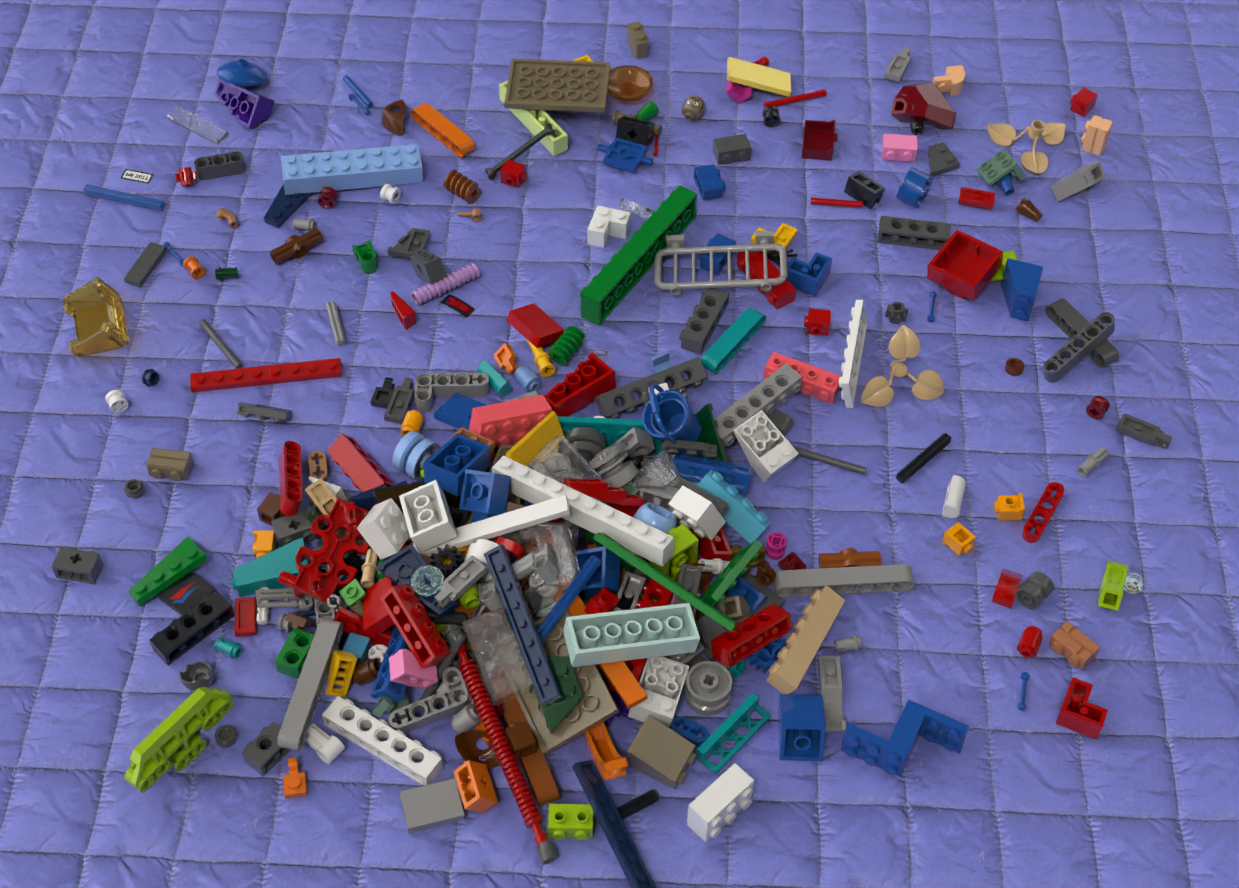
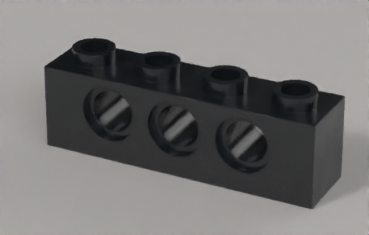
(203, 626)

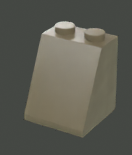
(661, 753)

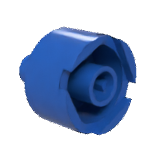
(914, 187)

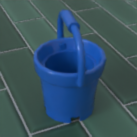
(670, 416)

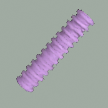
(446, 284)

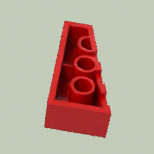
(581, 386)

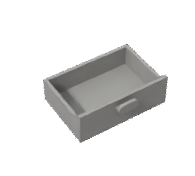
(432, 805)

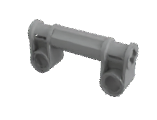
(542, 561)

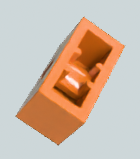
(475, 786)

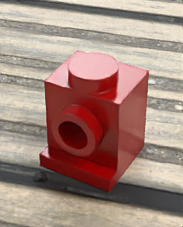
(602, 602)

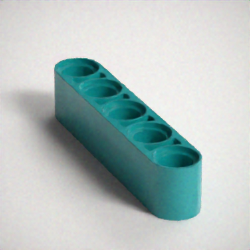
(733, 340)

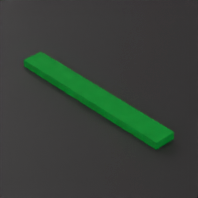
(666, 581)

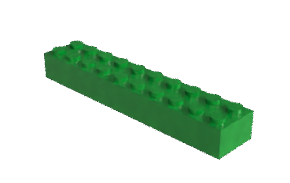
(637, 256)

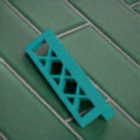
(727, 728)

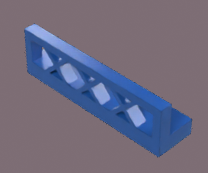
(697, 467)
(391, 689)

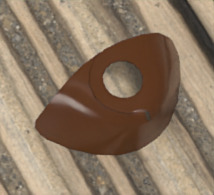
(394, 121)
(468, 750)

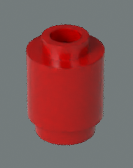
(1030, 642)

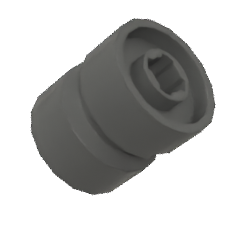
(1035, 589)

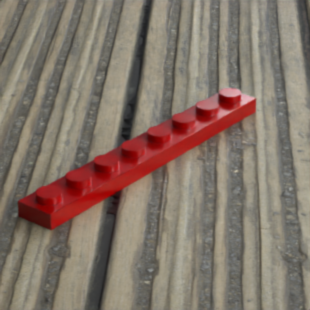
(265, 375)

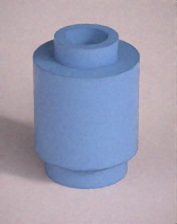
(527, 379)

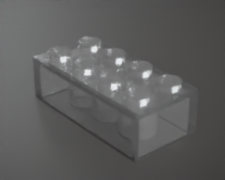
(562, 461)
(498, 656)

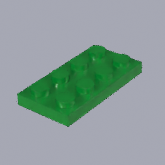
(727, 577)

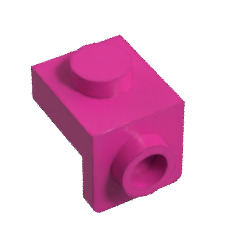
(738, 92)

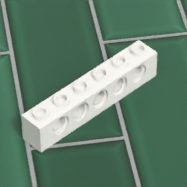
(422, 772)

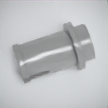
(304, 224)
(847, 644)

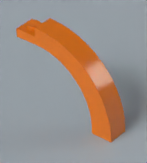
(603, 753)

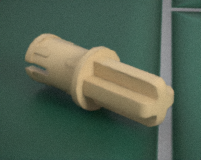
(369, 569)

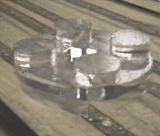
(635, 208)

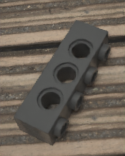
(913, 232)
(704, 320)

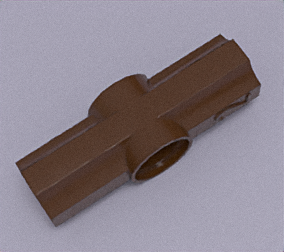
(296, 246)

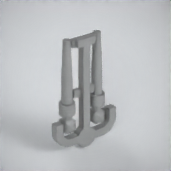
(283, 594)

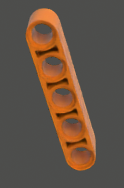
(443, 130)

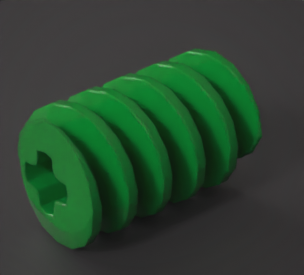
(566, 345)

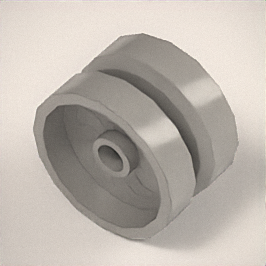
(708, 688)

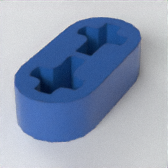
(689, 730)

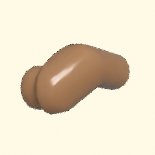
(224, 213)

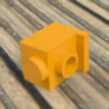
(1009, 507)
(959, 539)
(264, 542)

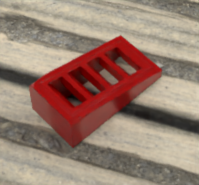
(403, 310)

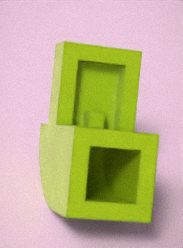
(1112, 585)

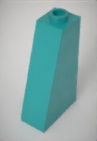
(266, 569)

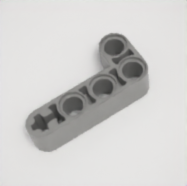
(446, 385)
(429, 704)

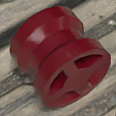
(327, 197)
(1097, 407)

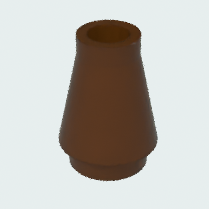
(1029, 210)
(765, 574)

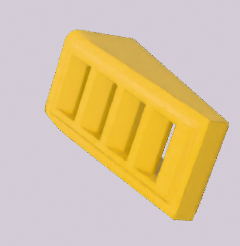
(347, 674)

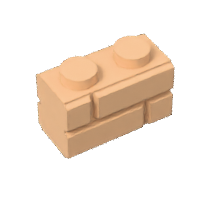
(1097, 135)

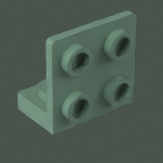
(999, 166)

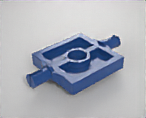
(625, 155)

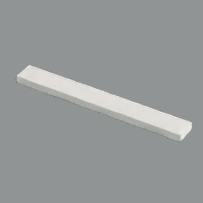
(506, 523)

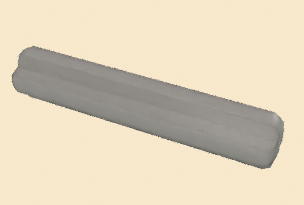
(335, 323)

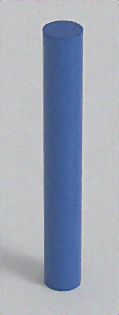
(357, 91)

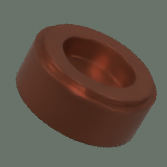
(1014, 366)

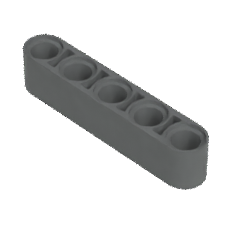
(1072, 322)
(1075, 354)

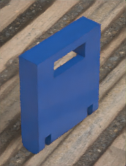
(457, 411)

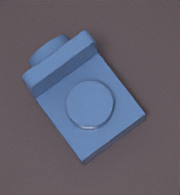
(661, 362)

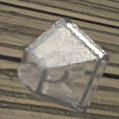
(658, 473)

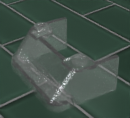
(559, 536)

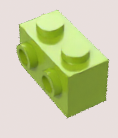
(570, 821)

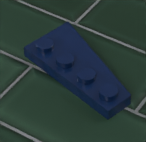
(400, 569)

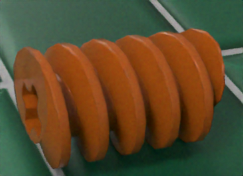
(462, 186)

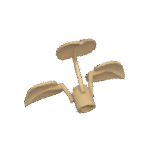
(1034, 162)
(902, 345)

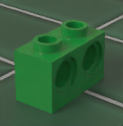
(293, 652)

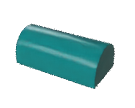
(496, 381)

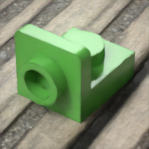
(353, 592)

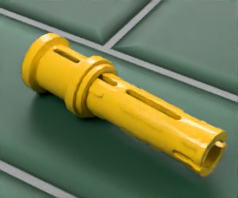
(542, 360)

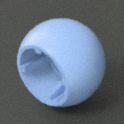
(656, 517)

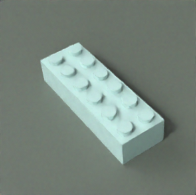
(630, 634)

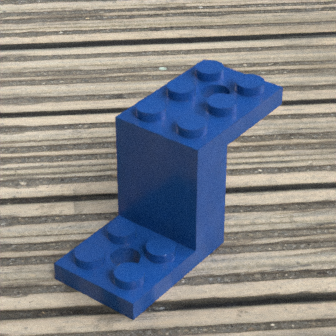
(895, 753)

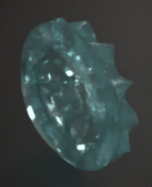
(430, 572)

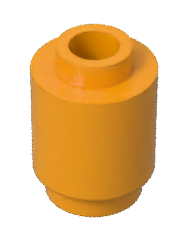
(412, 422)

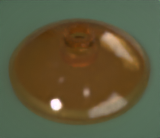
(629, 83)

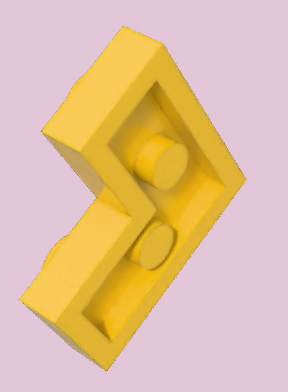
(783, 235)

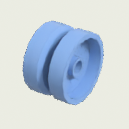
(412, 454)

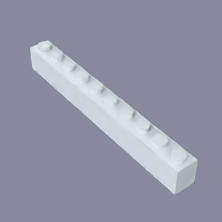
(588, 512)

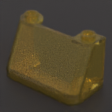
(97, 318)

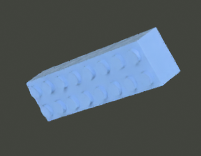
(351, 169)

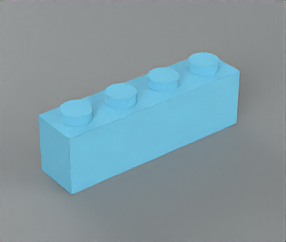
(741, 513)

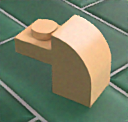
(952, 81)

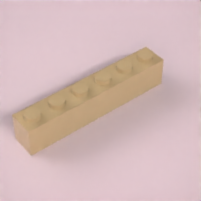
(805, 640)

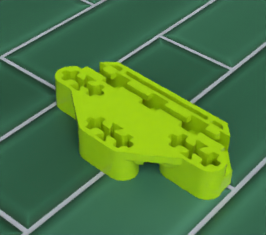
(177, 738)

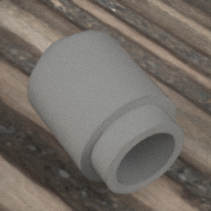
(465, 719)

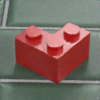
(1078, 713)

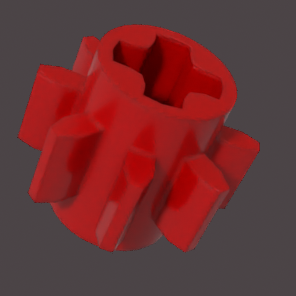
(186, 176)

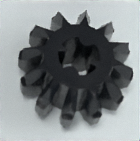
(447, 553)

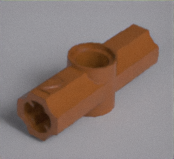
(849, 558)

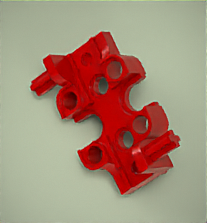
(310, 579)

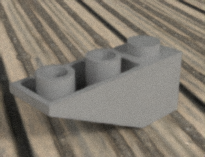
(1078, 180)

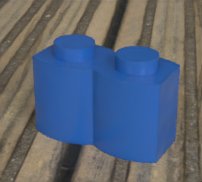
(708, 182)

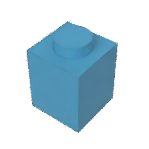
(359, 646)

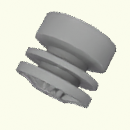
(612, 467)

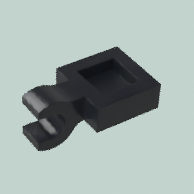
(383, 395)

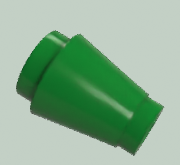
(648, 111)

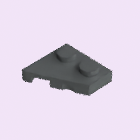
(407, 245)

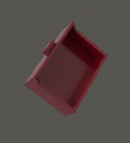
(819, 140)

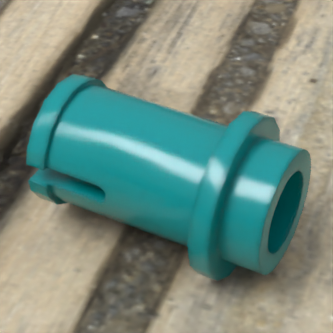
(232, 649)

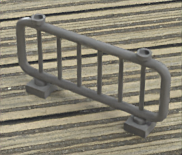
(677, 247)

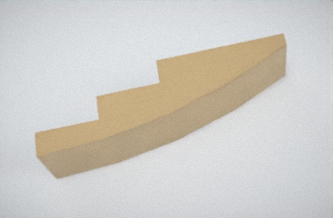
(324, 501)

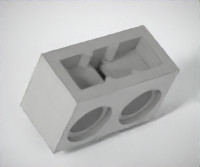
(636, 443)

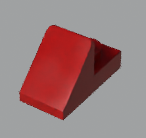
(1007, 588)

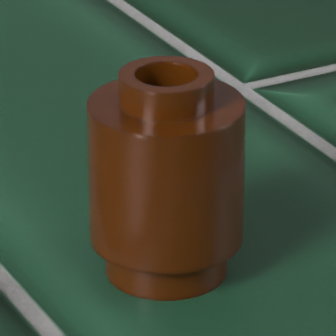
(366, 671)

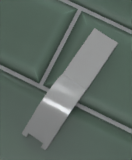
(831, 692)

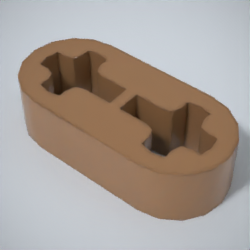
(314, 468)

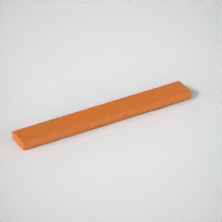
(616, 672)

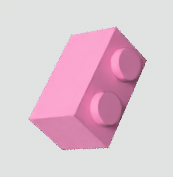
(899, 147)
(407, 670)

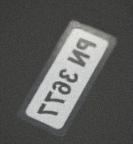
(136, 176)

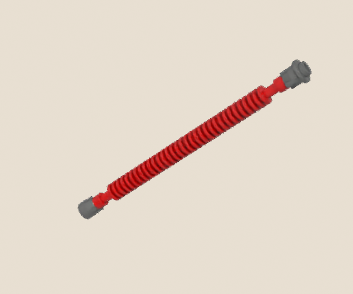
(502, 747)

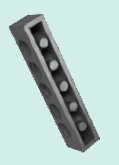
(605, 401)

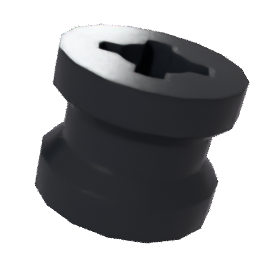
(771, 116)

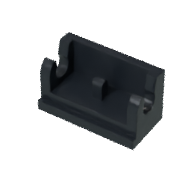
(864, 189)

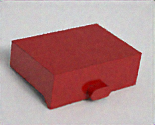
(535, 325)
(375, 616)

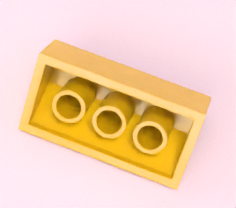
(535, 440)

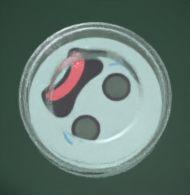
(1133, 583)

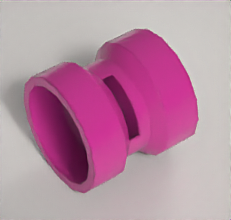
(776, 546)

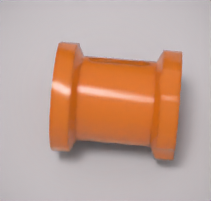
(195, 269)

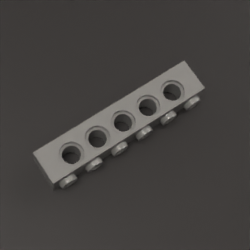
(763, 397)

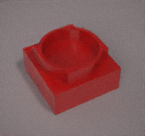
(964, 265)

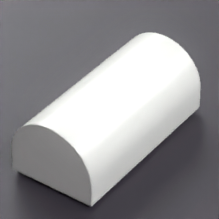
(954, 497)

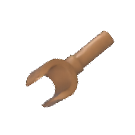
(475, 214)

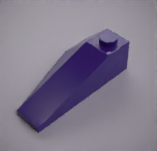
(244, 104)

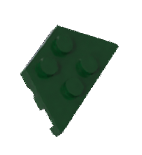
(570, 689)

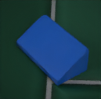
(752, 595)

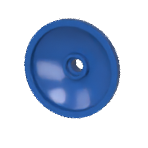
(241, 73)

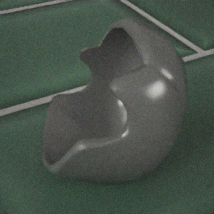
(197, 675)

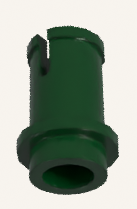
(226, 273)

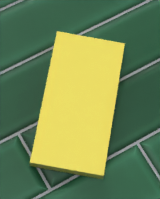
(758, 76)

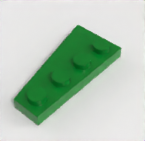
(169, 570)

